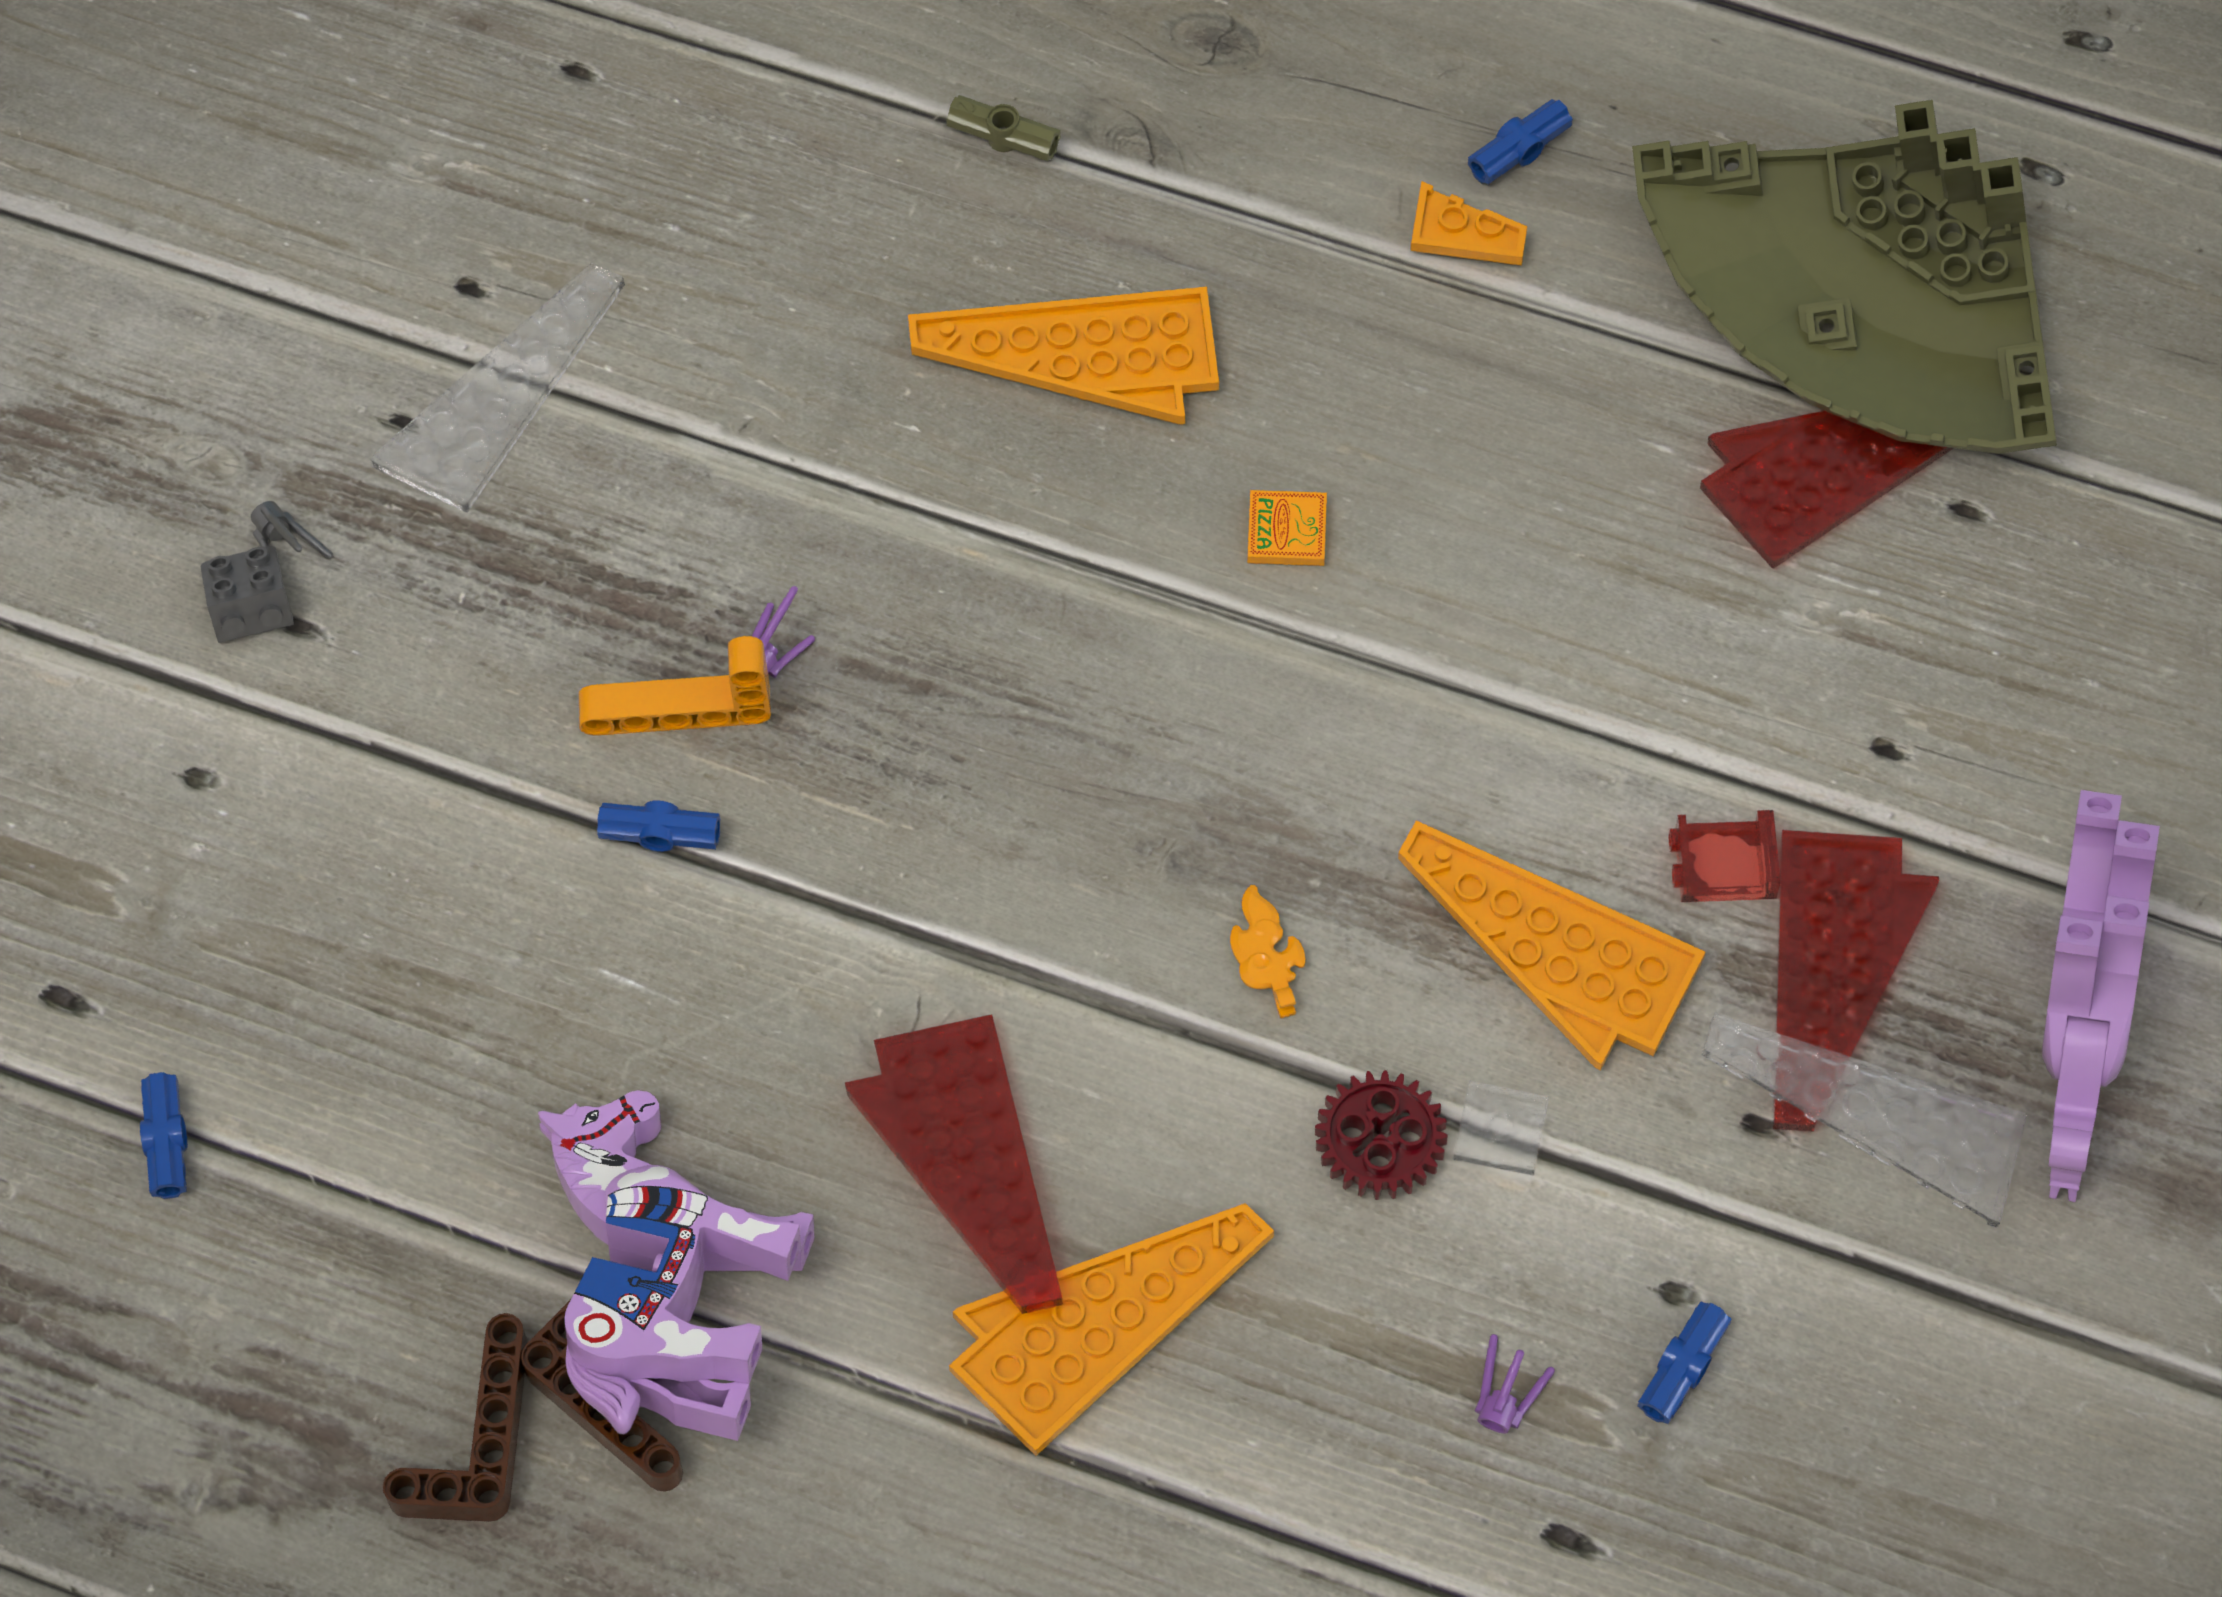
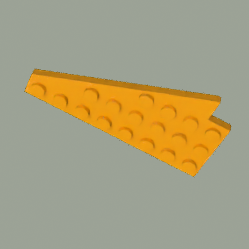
(1105, 349)
(1573, 957)
(1057, 1361)

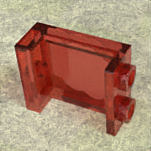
(1726, 859)

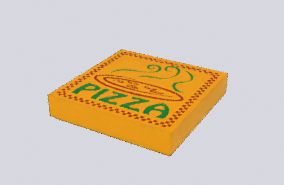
(1287, 527)

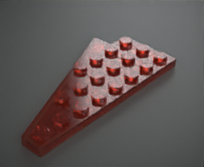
(1805, 477)
(1839, 939)
(958, 1134)

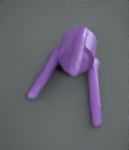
(773, 665)
(1499, 1410)

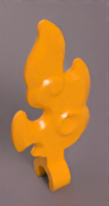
(1254, 949)

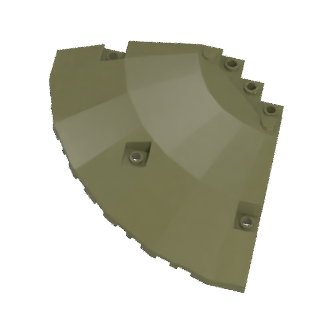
(1891, 244)

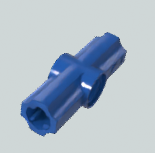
(1520, 141)
(658, 826)
(163, 1135)
(1684, 1362)

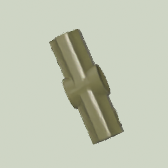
(1019, 133)

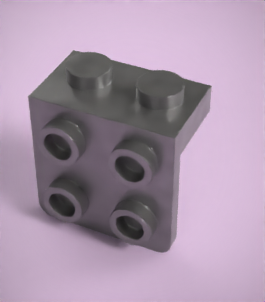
(245, 593)

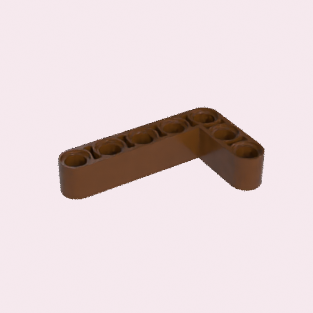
(554, 1379)
(486, 1438)

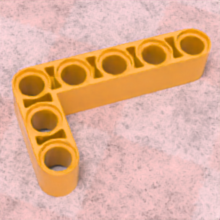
(683, 702)

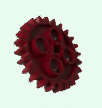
(1406, 1159)

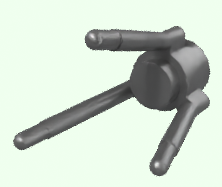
(275, 524)

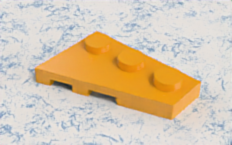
(1458, 230)

